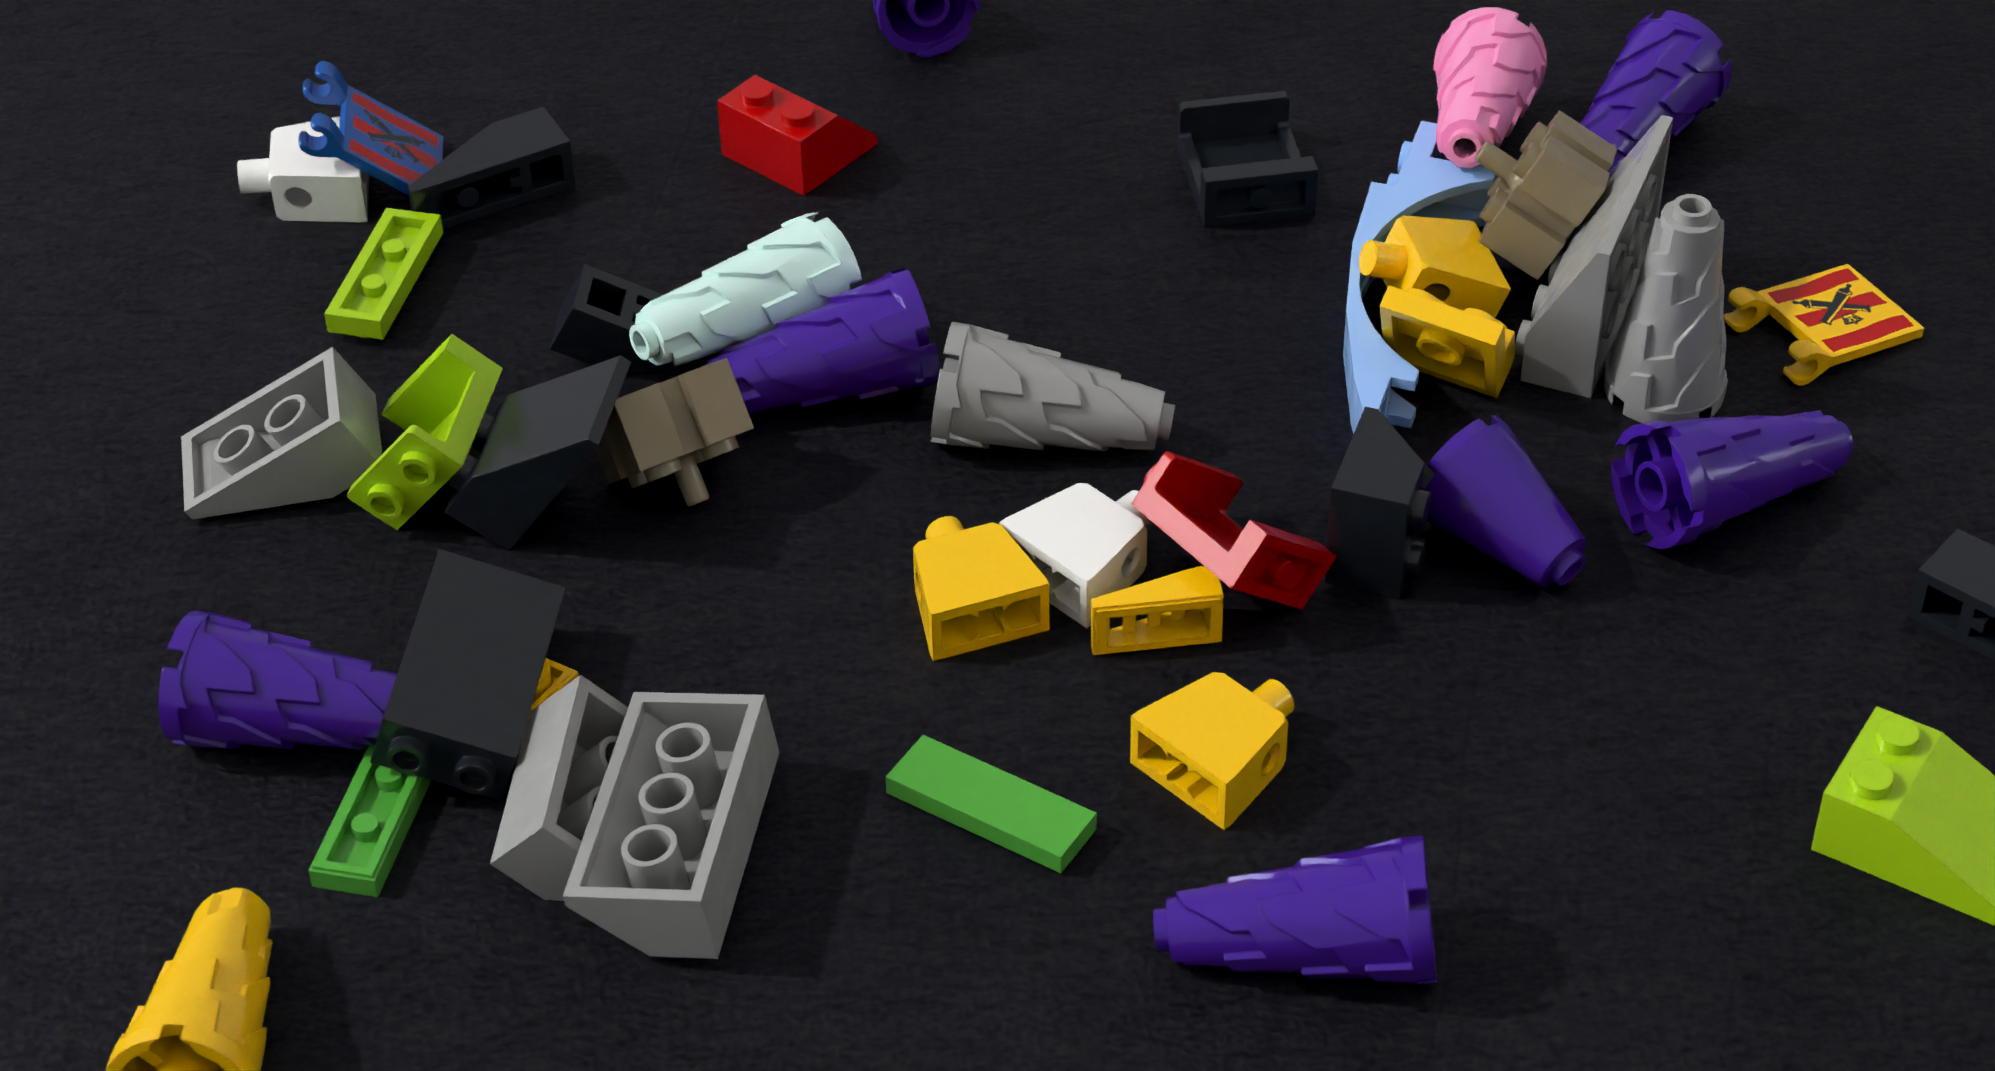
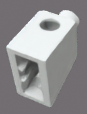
(305, 184)
(1082, 545)

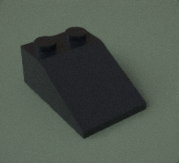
(533, 450)

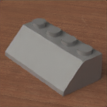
(675, 821)

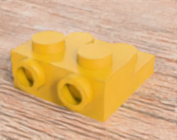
(1446, 341)

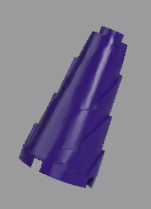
(1662, 70)
(856, 345)
(1707, 470)
(266, 689)
(1323, 917)

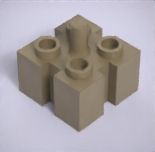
(1543, 192)
(674, 428)

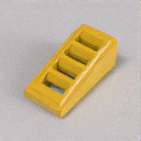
(1190, 617)

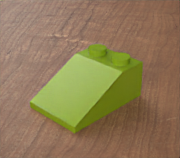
(1914, 814)

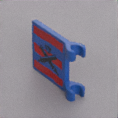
(369, 133)

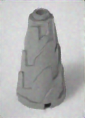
(1673, 330)
(1033, 398)

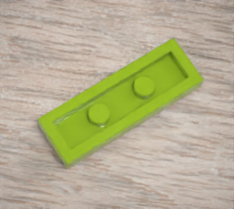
(384, 273)

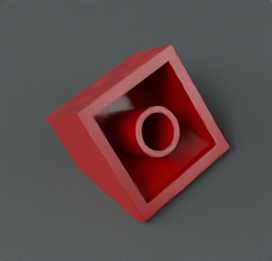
(787, 135)

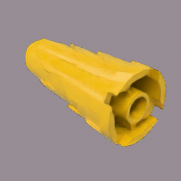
(209, 997)

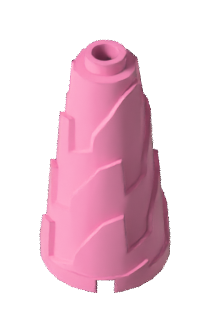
(1485, 80)

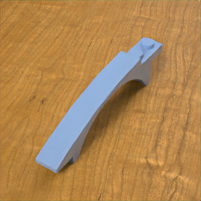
(1420, 189)

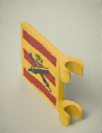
(1832, 316)

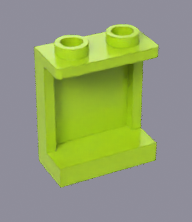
(440, 417)

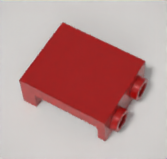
(1191, 507)

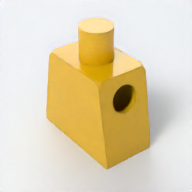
(1439, 259)
(976, 588)
(1214, 743)

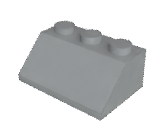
(556, 786)

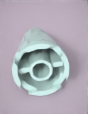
(748, 293)

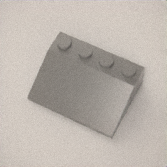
(1596, 274)

